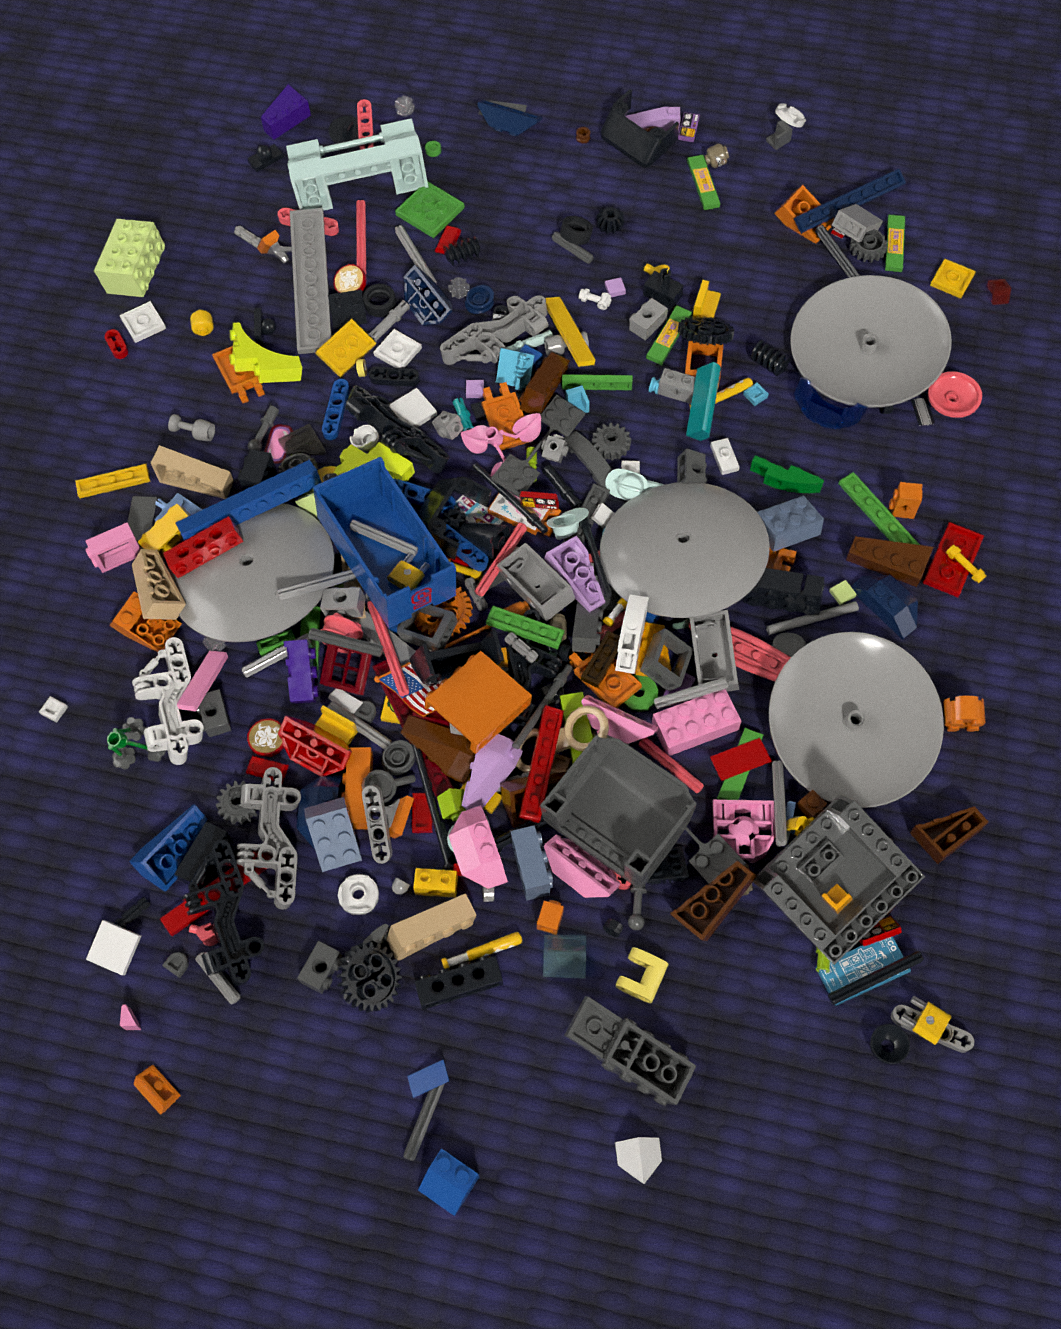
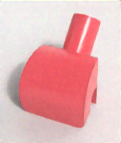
(205, 933)

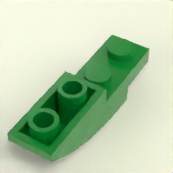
(789, 480)

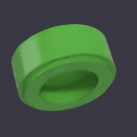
(433, 148)

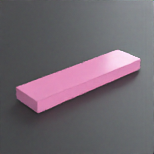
(202, 680)

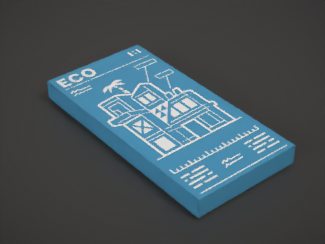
(860, 963)

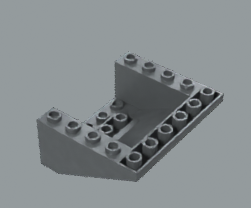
(844, 850)

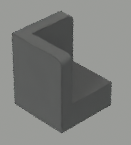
(781, 136)

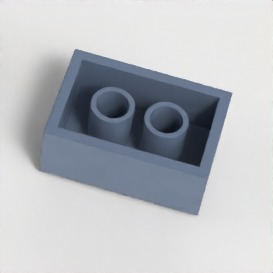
(791, 523)
(332, 834)
(531, 862)

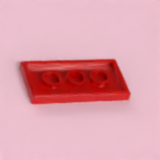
(948, 573)

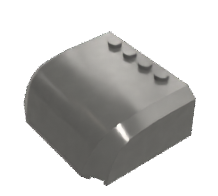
(620, 808)

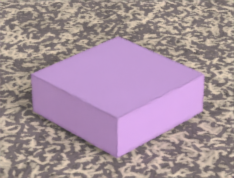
(615, 287)
(474, 388)

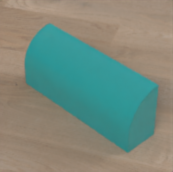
(703, 401)

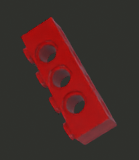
(203, 547)

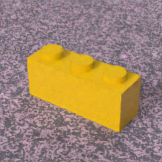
(164, 533)

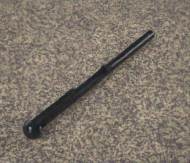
(440, 828)

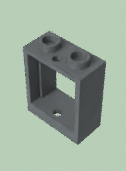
(440, 637)
(658, 672)

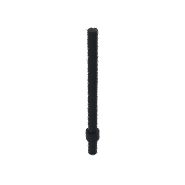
(532, 518)
(586, 525)

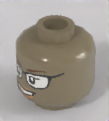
(716, 155)

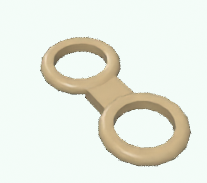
(566, 739)

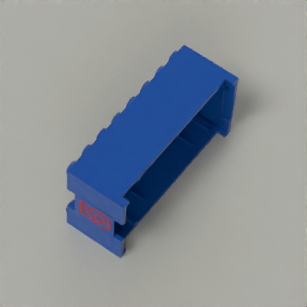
(376, 500)

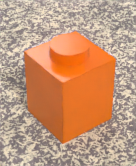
(550, 917)

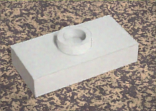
(724, 456)

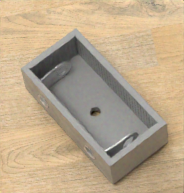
(525, 571)
(710, 636)

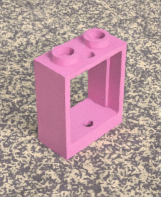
(111, 540)

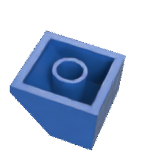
(448, 1182)

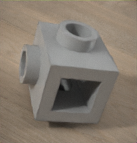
(448, 425)
(557, 454)

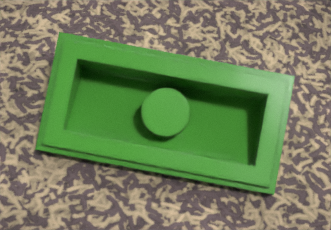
(274, 642)

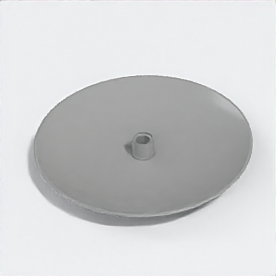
(871, 341)
(685, 549)
(236, 591)
(894, 710)

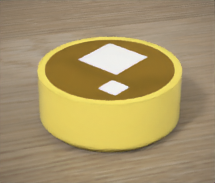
(361, 368)

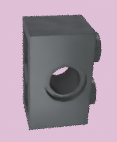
(691, 467)
(219, 722)
(320, 955)

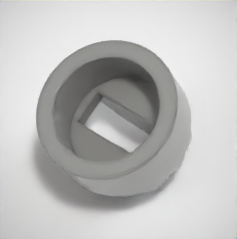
(399, 886)

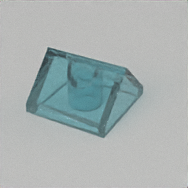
(564, 956)

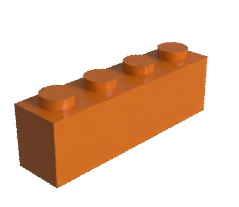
(357, 768)

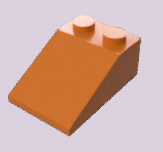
(797, 204)

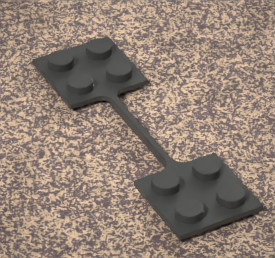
(517, 474)
(713, 857)

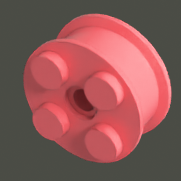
(339, 625)

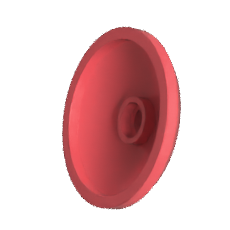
(957, 388)

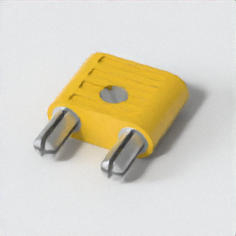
(406, 574)
(930, 1022)

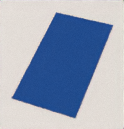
(428, 1078)

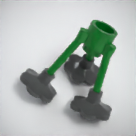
(125, 756)

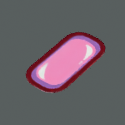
(273, 445)

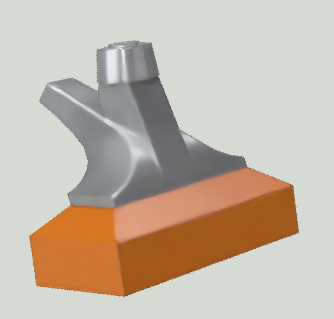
(270, 245)
(396, 815)

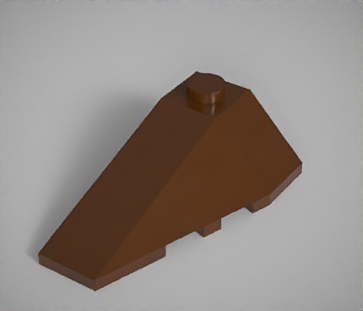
(441, 746)
(513, 793)

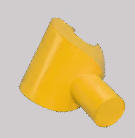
(798, 824)

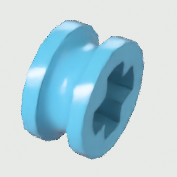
(654, 385)

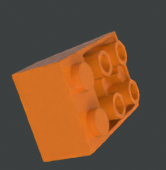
(148, 632)

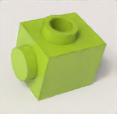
(451, 803)

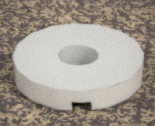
(790, 115)
(362, 905)

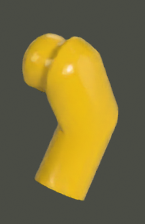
(650, 269)

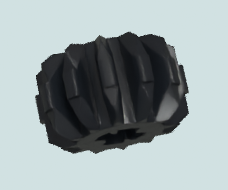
(610, 220)

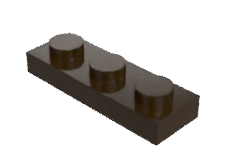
(601, 660)

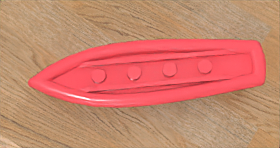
(756, 655)

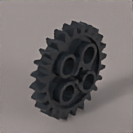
(706, 330)
(378, 994)

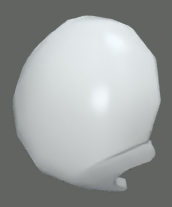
(364, 437)

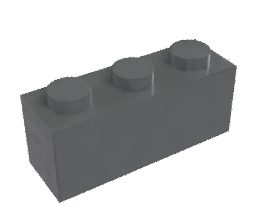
(586, 629)

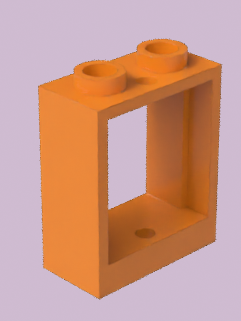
(702, 349)

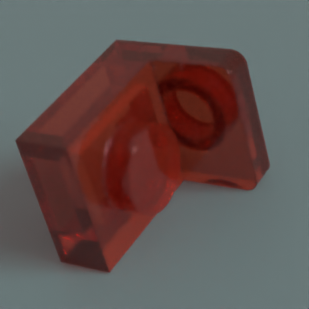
(1000, 291)

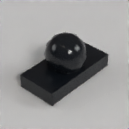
(264, 157)
(262, 326)

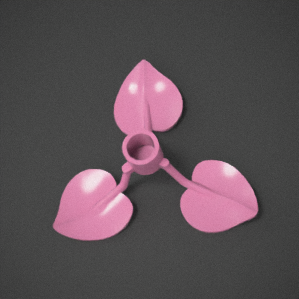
(479, 437)

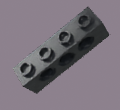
(451, 992)

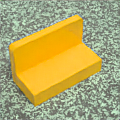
(706, 301)
(337, 725)

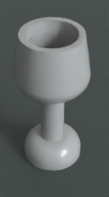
(557, 345)
(200, 429)

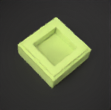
(842, 592)

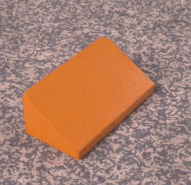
(156, 1089)

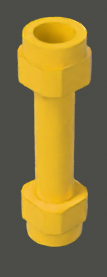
(954, 552)
(477, 575)

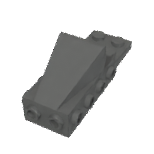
(631, 1052)

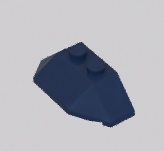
(507, 118)
(425, 298)
(889, 602)
(317, 792)

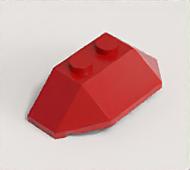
(313, 747)

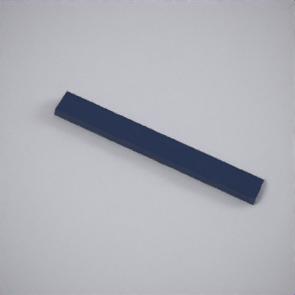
(857, 196)

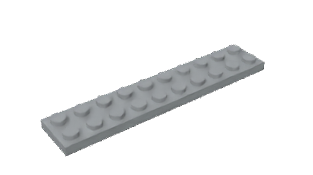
(310, 279)

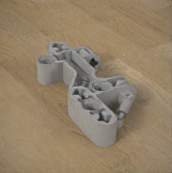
(490, 335)
(269, 803)

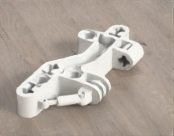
(172, 730)

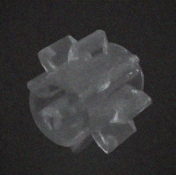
(404, 106)
(459, 287)
(212, 644)

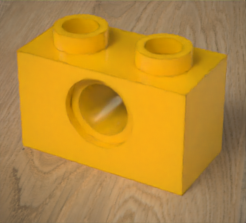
(435, 882)

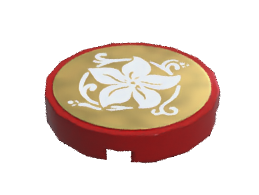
(349, 279)
(264, 738)

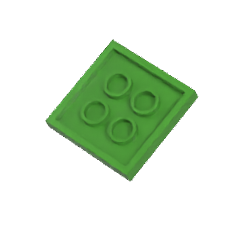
(430, 209)

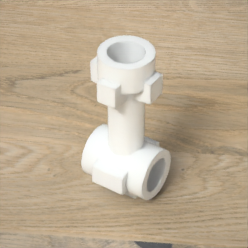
(603, 300)

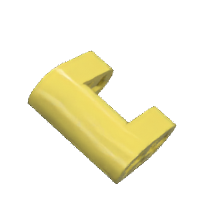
(650, 980)

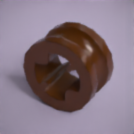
(579, 135)

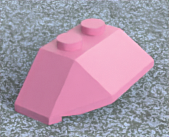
(621, 724)
(476, 849)
(580, 869)

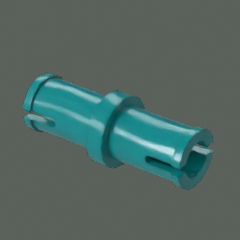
(463, 413)

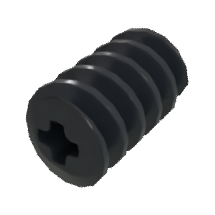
(462, 251)
(769, 359)

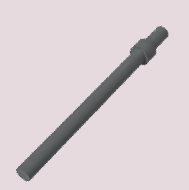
(559, 681)

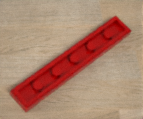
(541, 763)
(178, 919)

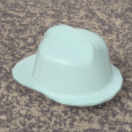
(625, 484)
(567, 523)

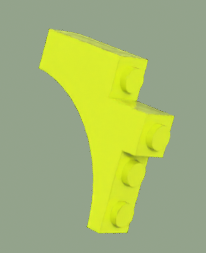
(265, 363)
(396, 465)

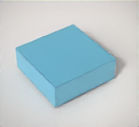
(755, 394)

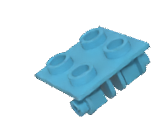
(514, 368)

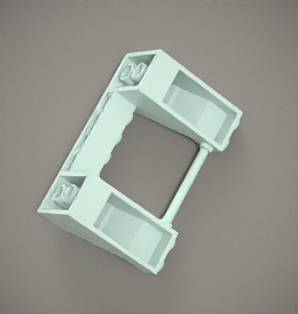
(400, 155)

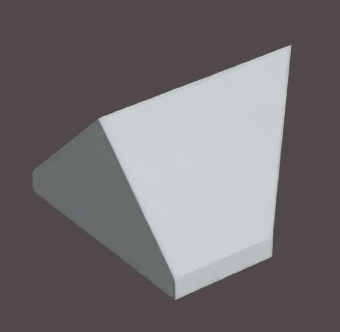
(639, 1156)

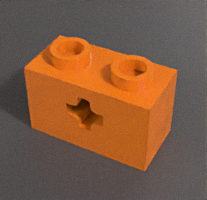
(906, 500)

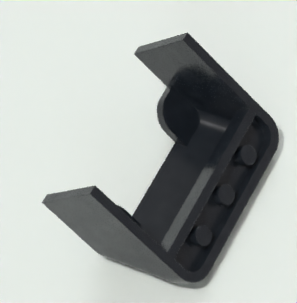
(633, 140)
(437, 501)
(441, 664)

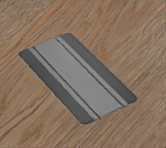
(922, 411)

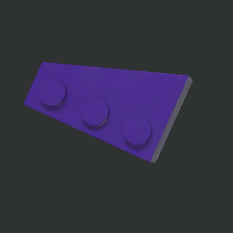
(285, 112)
(301, 671)

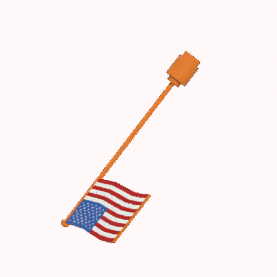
(418, 690)

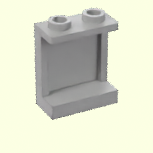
(855, 222)

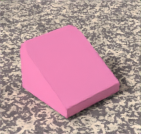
(128, 1020)

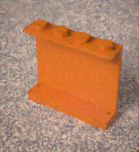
(479, 700)

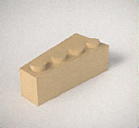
(191, 474)
(155, 587)
(430, 926)

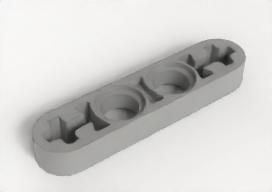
(373, 824)
(956, 1045)

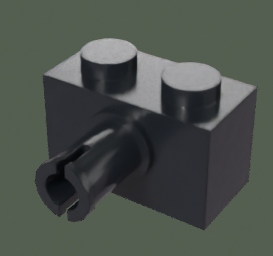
(663, 288)

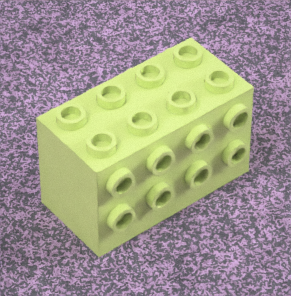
(130, 258)

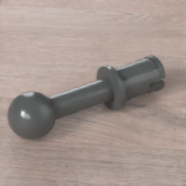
(267, 421)
(636, 921)

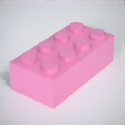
(696, 722)

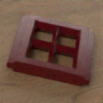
(362, 675)

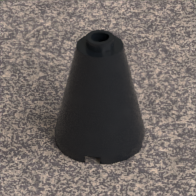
(486, 536)

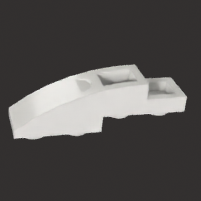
(631, 633)

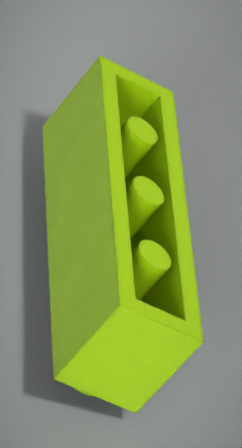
(582, 726)

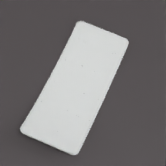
(345, 700)

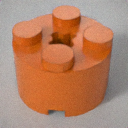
(964, 713)

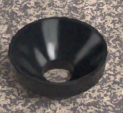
(897, 1037)

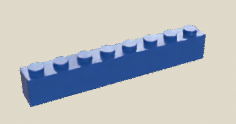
(253, 500)

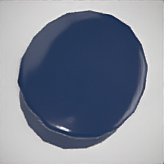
(479, 299)

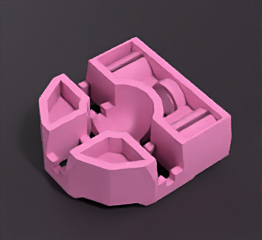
(761, 819)

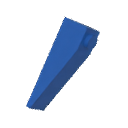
(165, 852)

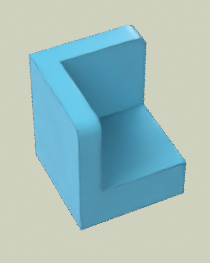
(578, 398)

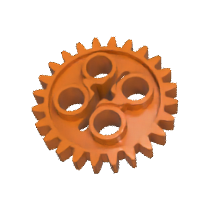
(460, 606)

